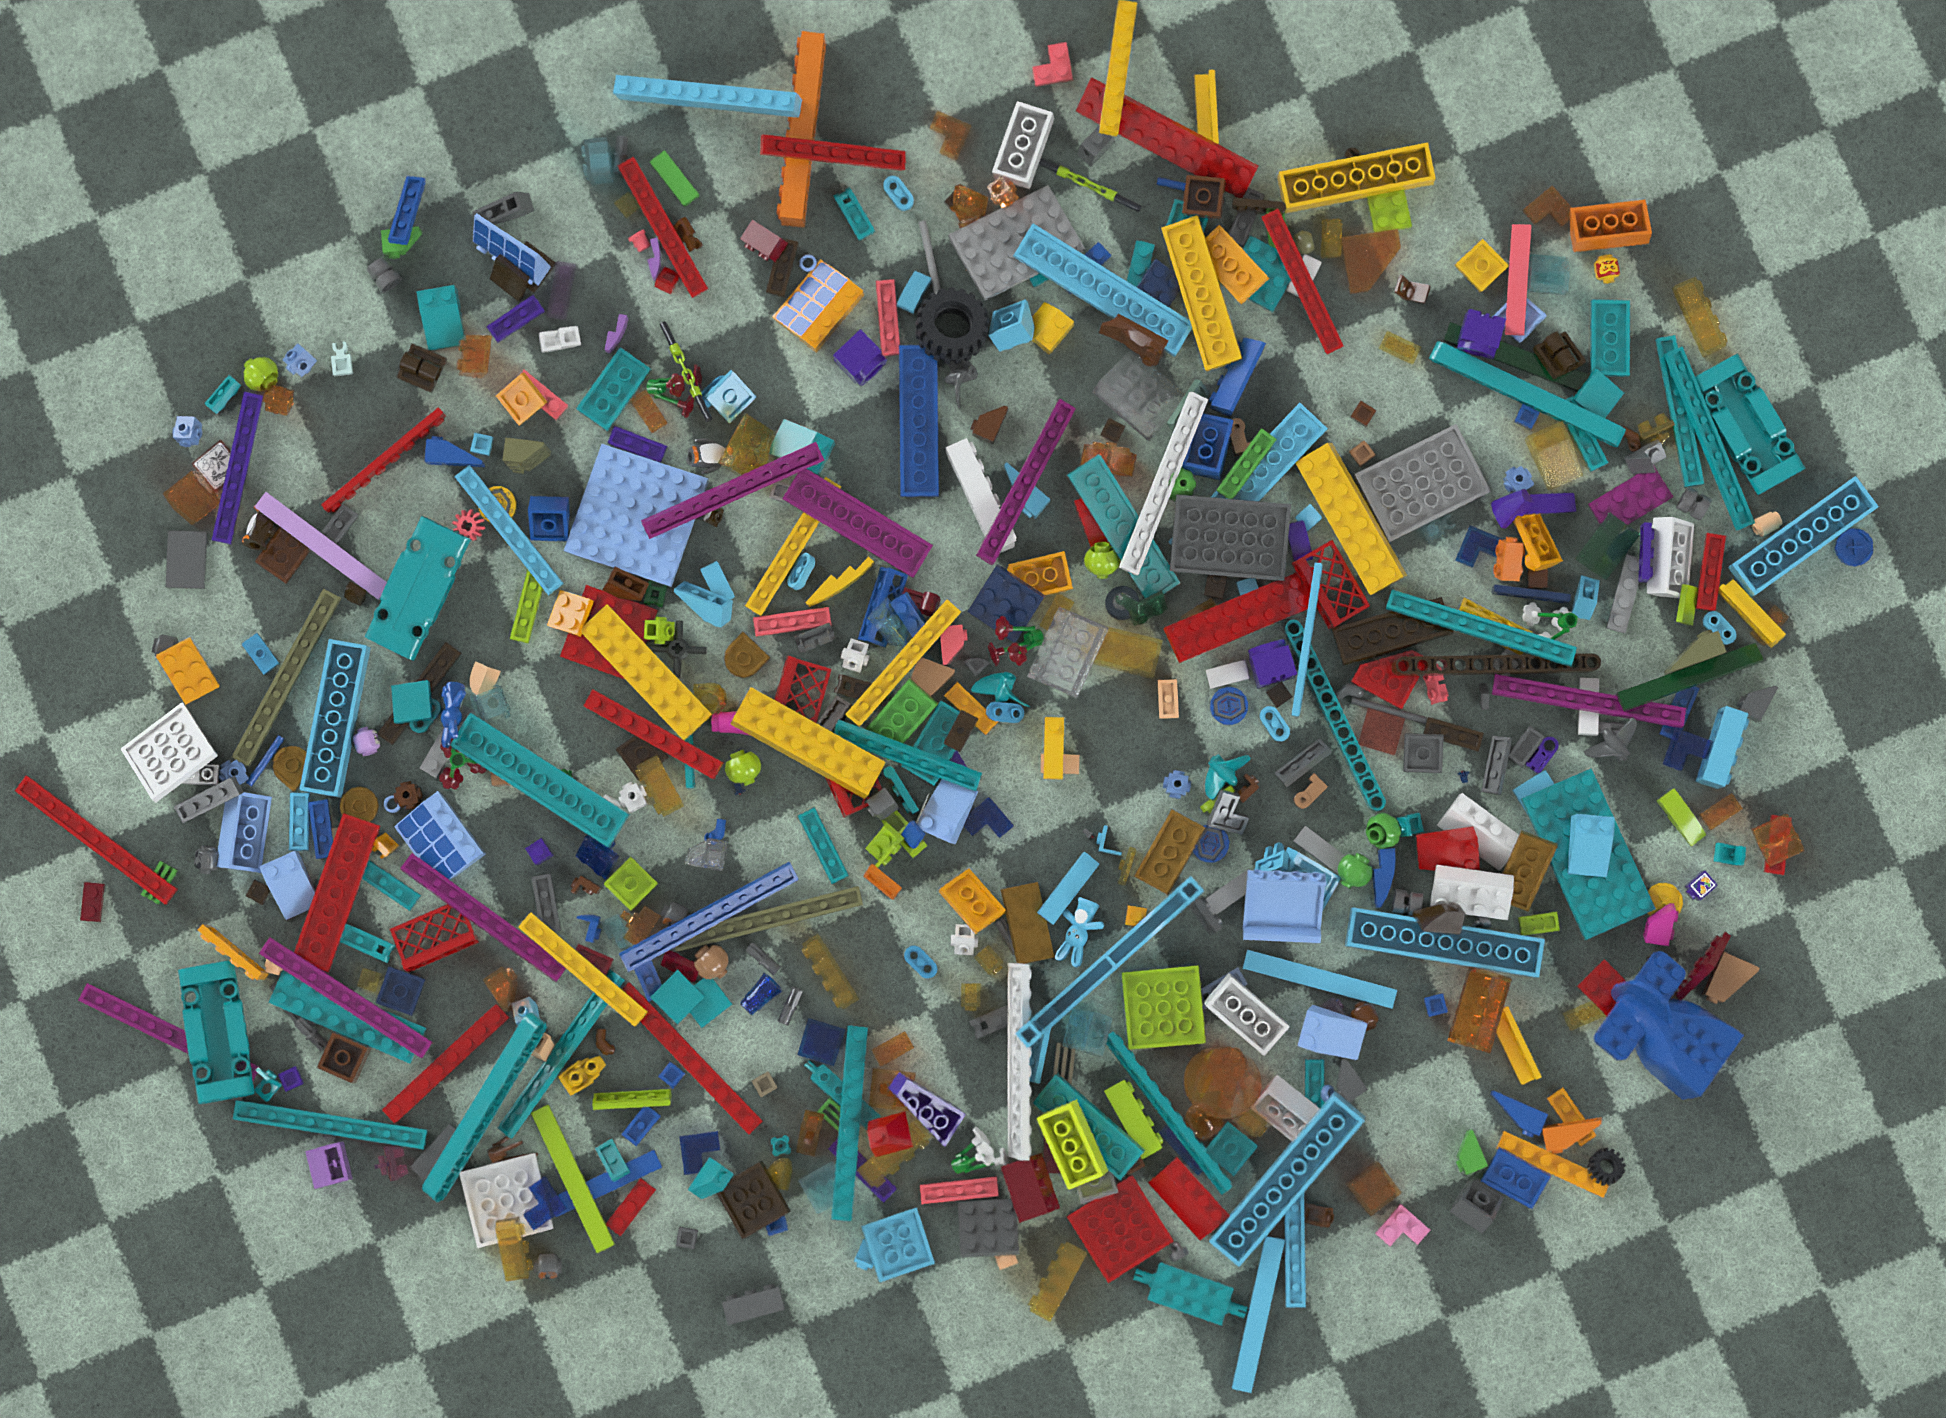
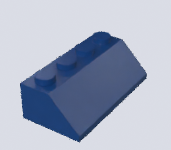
(1236, 378)

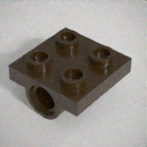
(1559, 354)
(421, 368)

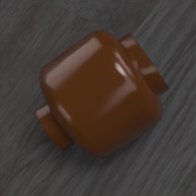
(1365, 1013)

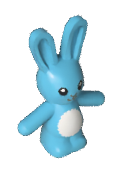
(1077, 933)

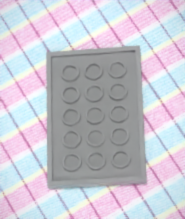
(990, 242)
(1422, 483)

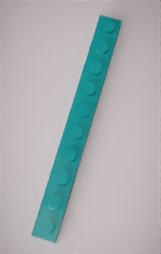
(1709, 438)
(1481, 628)
(557, 1059)
(1172, 1118)
(849, 1123)
(330, 1124)

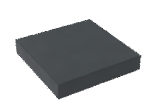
(1423, 753)

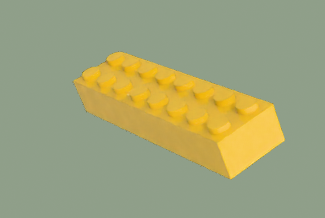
(1356, 177)
(1351, 518)
(807, 743)

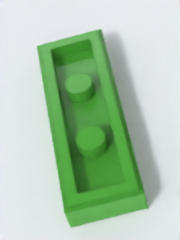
(674, 178)

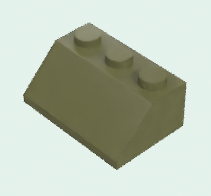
(524, 454)

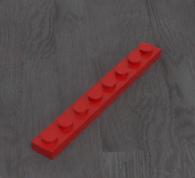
(832, 152)
(663, 227)
(1302, 281)
(378, 465)
(653, 734)
(445, 1063)

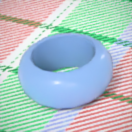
(803, 258)
(386, 806)

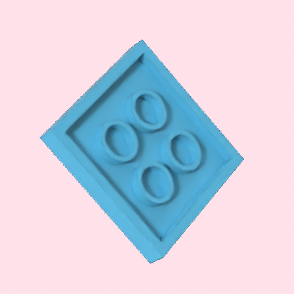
(897, 1244)

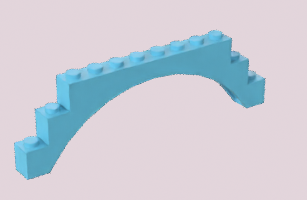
(1109, 962)

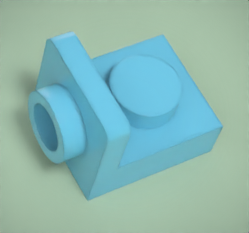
(863, 1257)

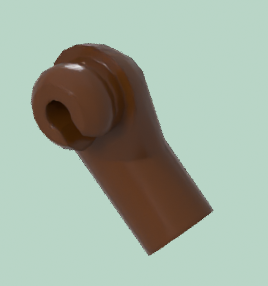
(1633, 439)
(602, 1044)

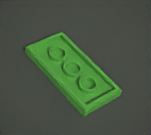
(903, 713)

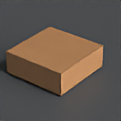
(1362, 453)

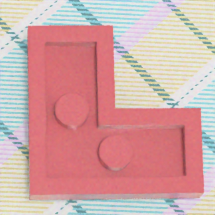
(1058, 70)

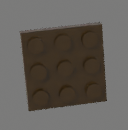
(753, 1200)

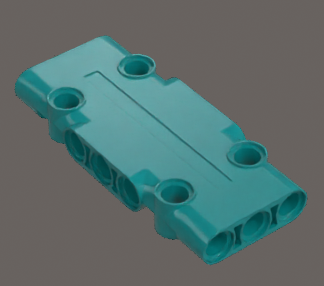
(1748, 424)
(417, 588)
(216, 1032)

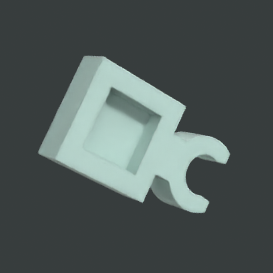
(341, 362)

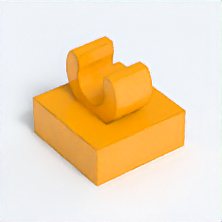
(385, 845)

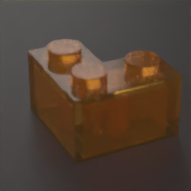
(1119, 460)

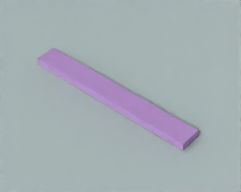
(321, 545)

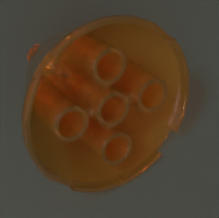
(1222, 1082)

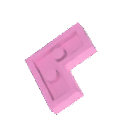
(1402, 1222)

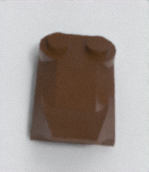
(1137, 338)

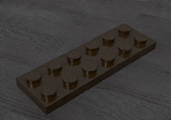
(1384, 635)

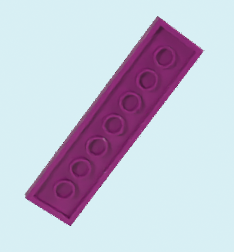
(857, 522)

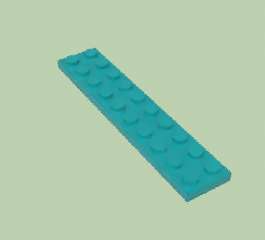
(540, 780)

